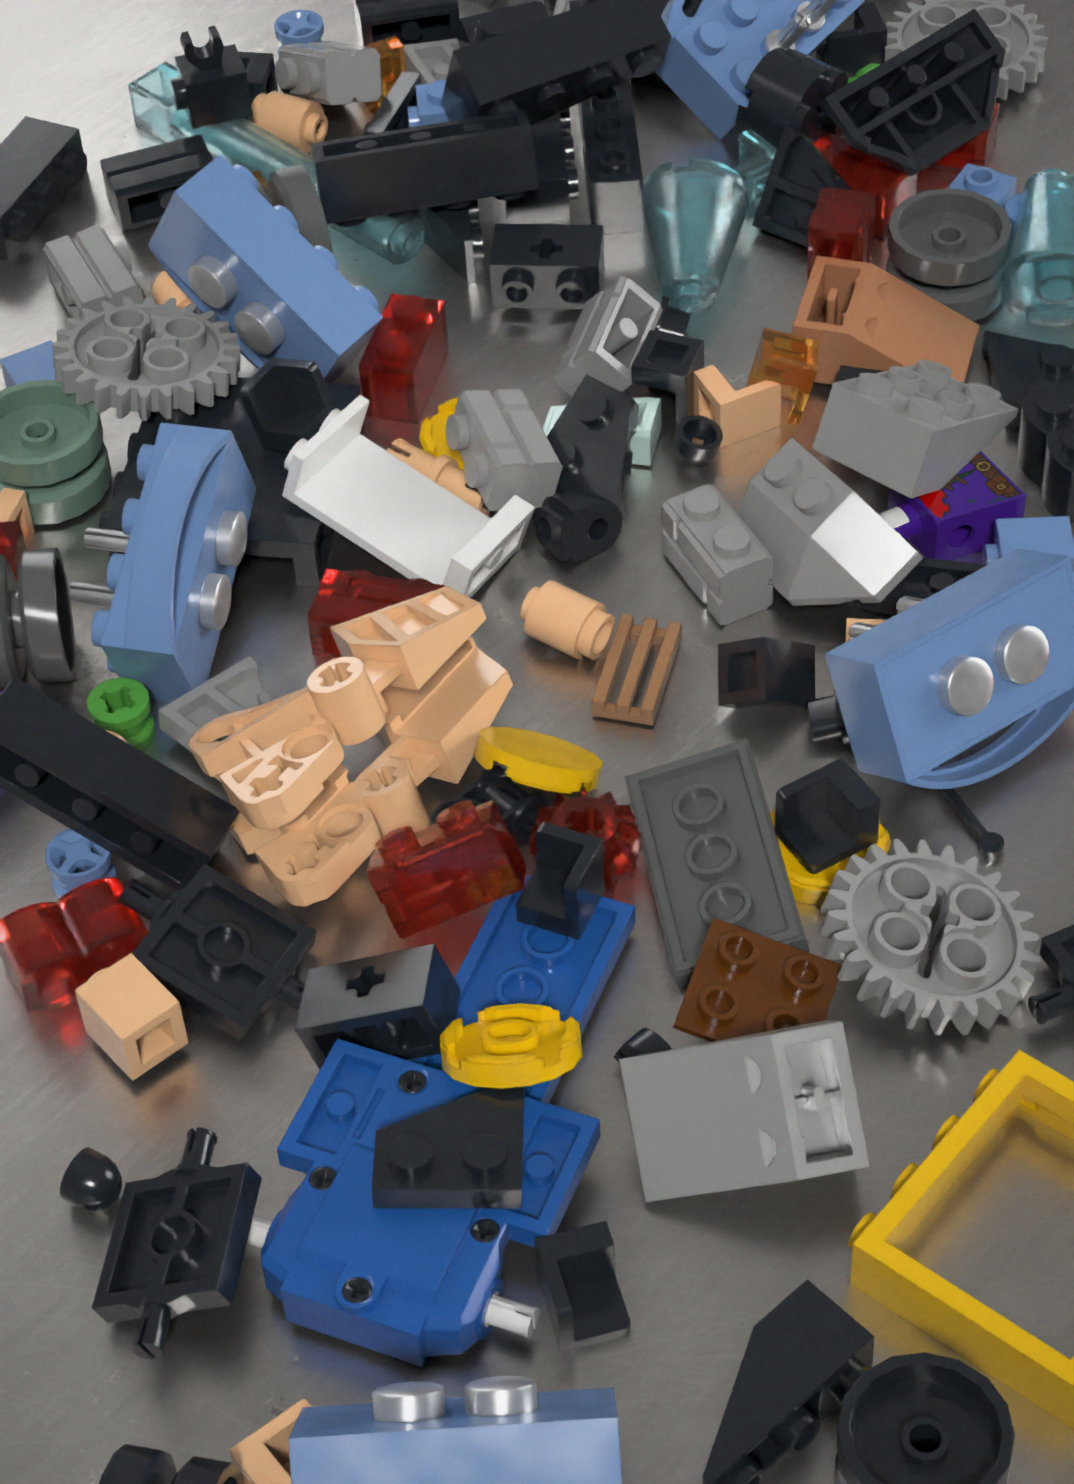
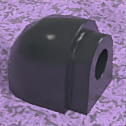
(577, 525)

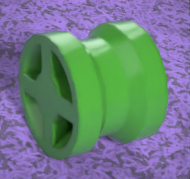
(123, 708)

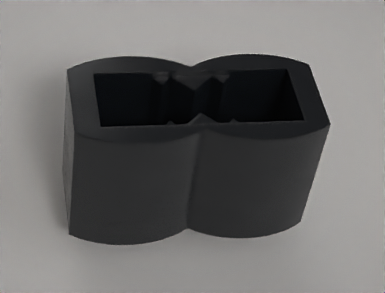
(1047, 448)

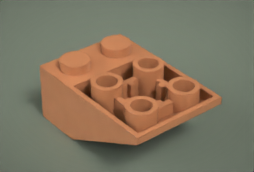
(878, 322)

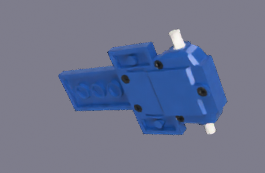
(432, 1276)

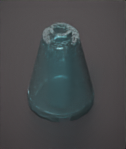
(693, 228)
(1041, 251)

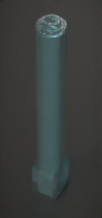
(258, 149)

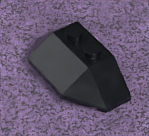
(924, 97)

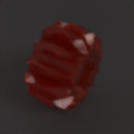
(601, 819)

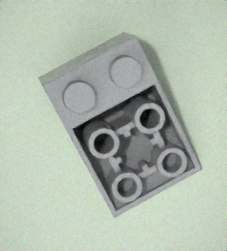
(910, 425)
(744, 1112)

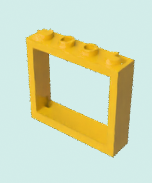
(930, 1300)

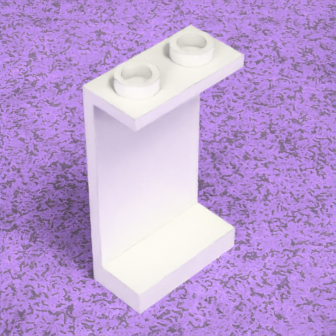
(397, 509)

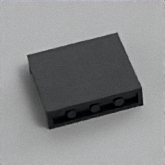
(275, 523)

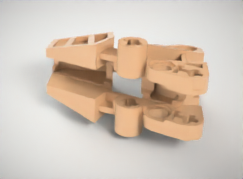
(399, 675)

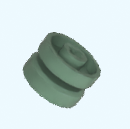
(52, 451)

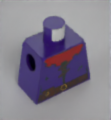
(960, 514)

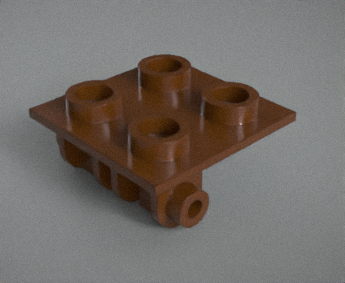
(753, 986)

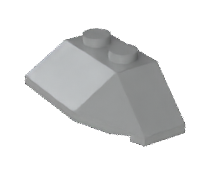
(822, 533)

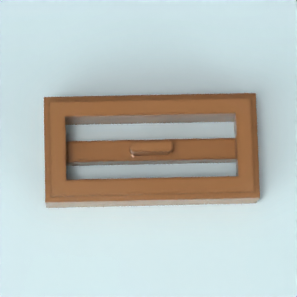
(645, 636)

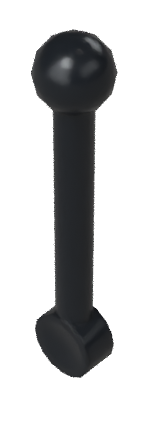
(989, 843)

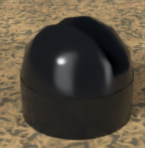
(700, 428)
(91, 1181)

